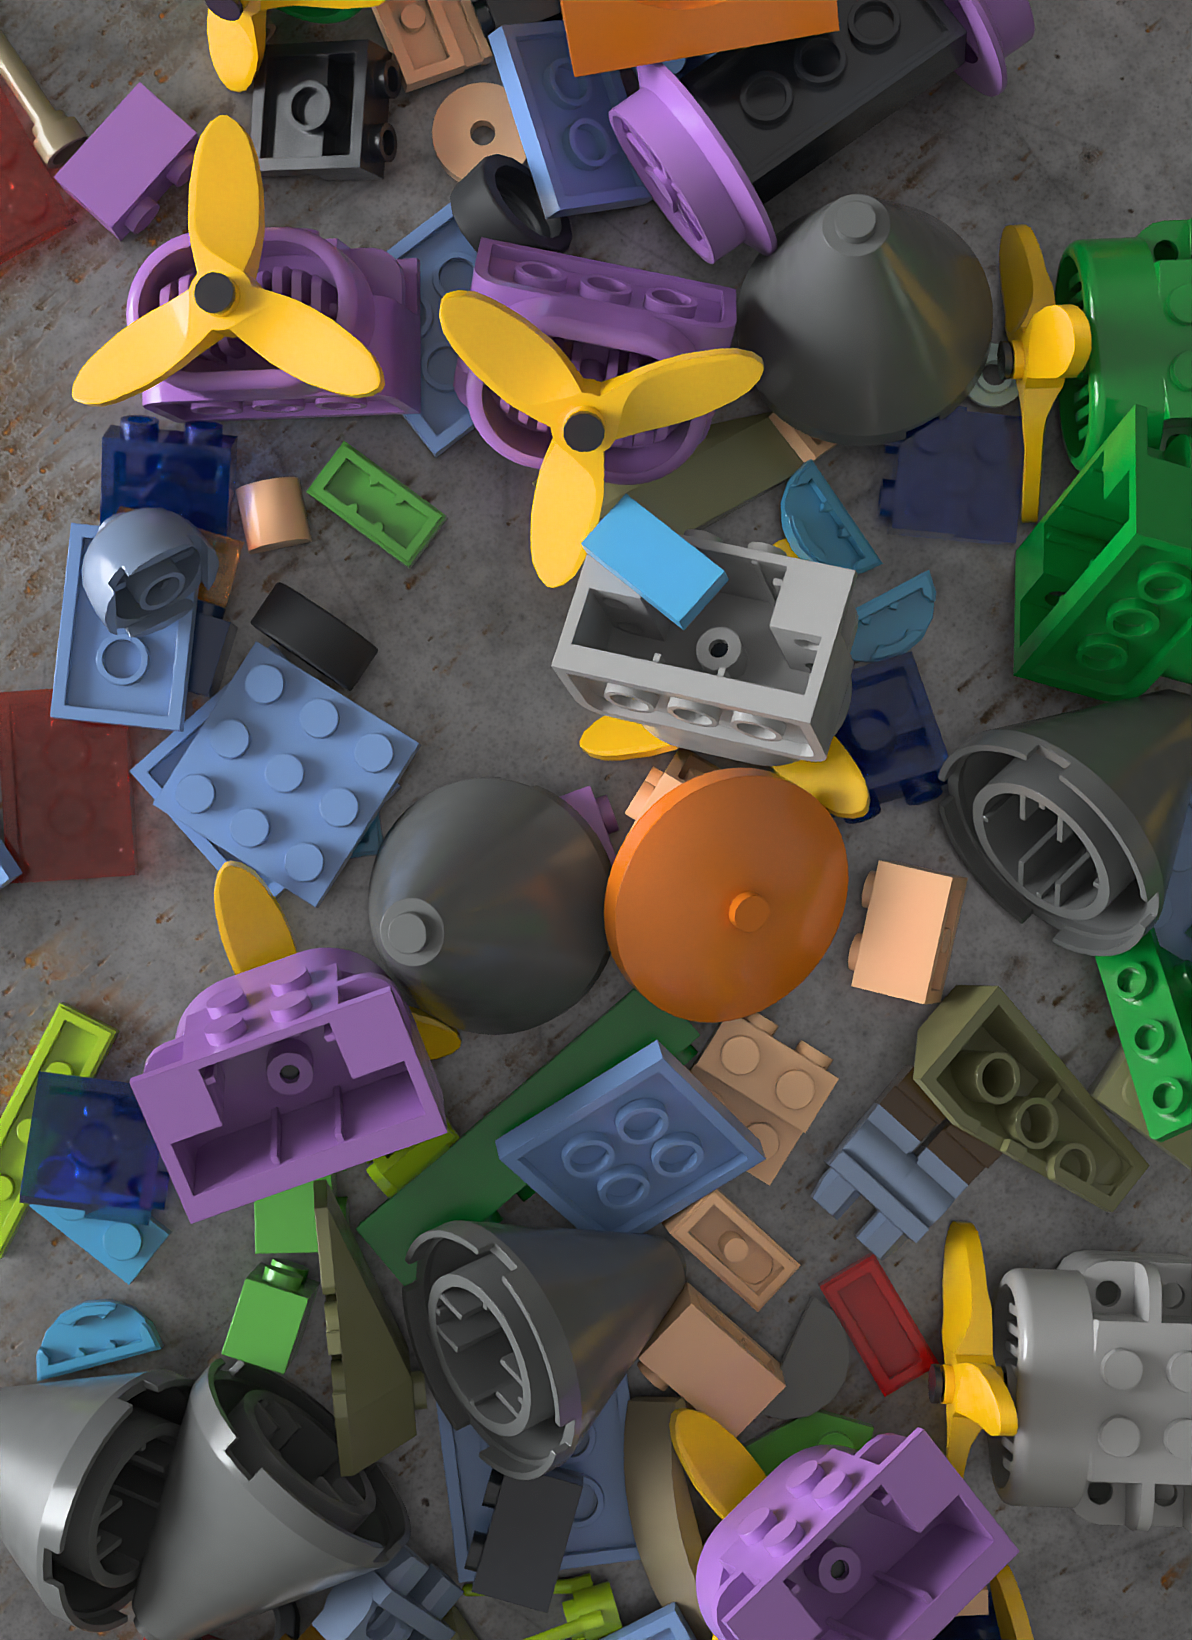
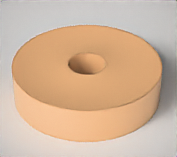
(464, 112)

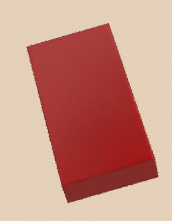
(878, 1324)

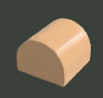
(273, 514)

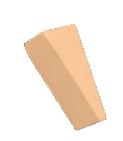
(733, 1247)

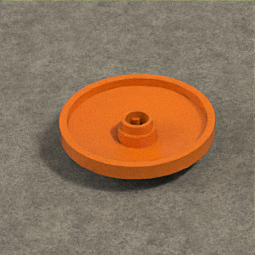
(726, 894)

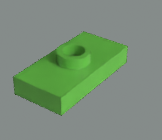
(377, 504)

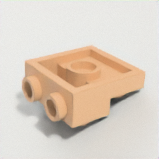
(765, 1084)

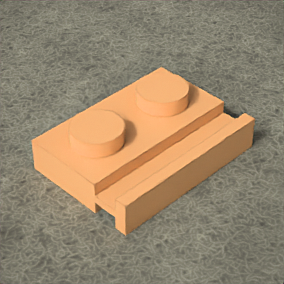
(432, 39)

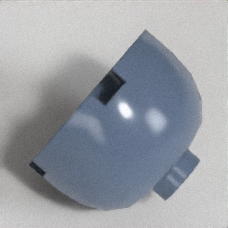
(145, 569)

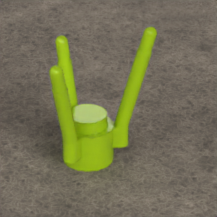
(588, 1615)

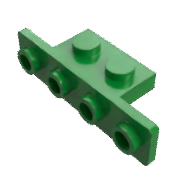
(1153, 1016)

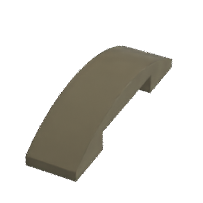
(662, 1507)

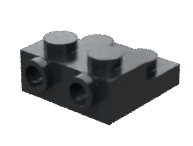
(325, 110)

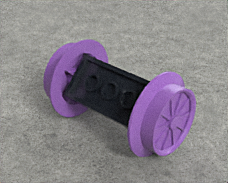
(779, 109)

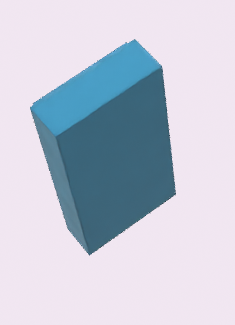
(655, 561)

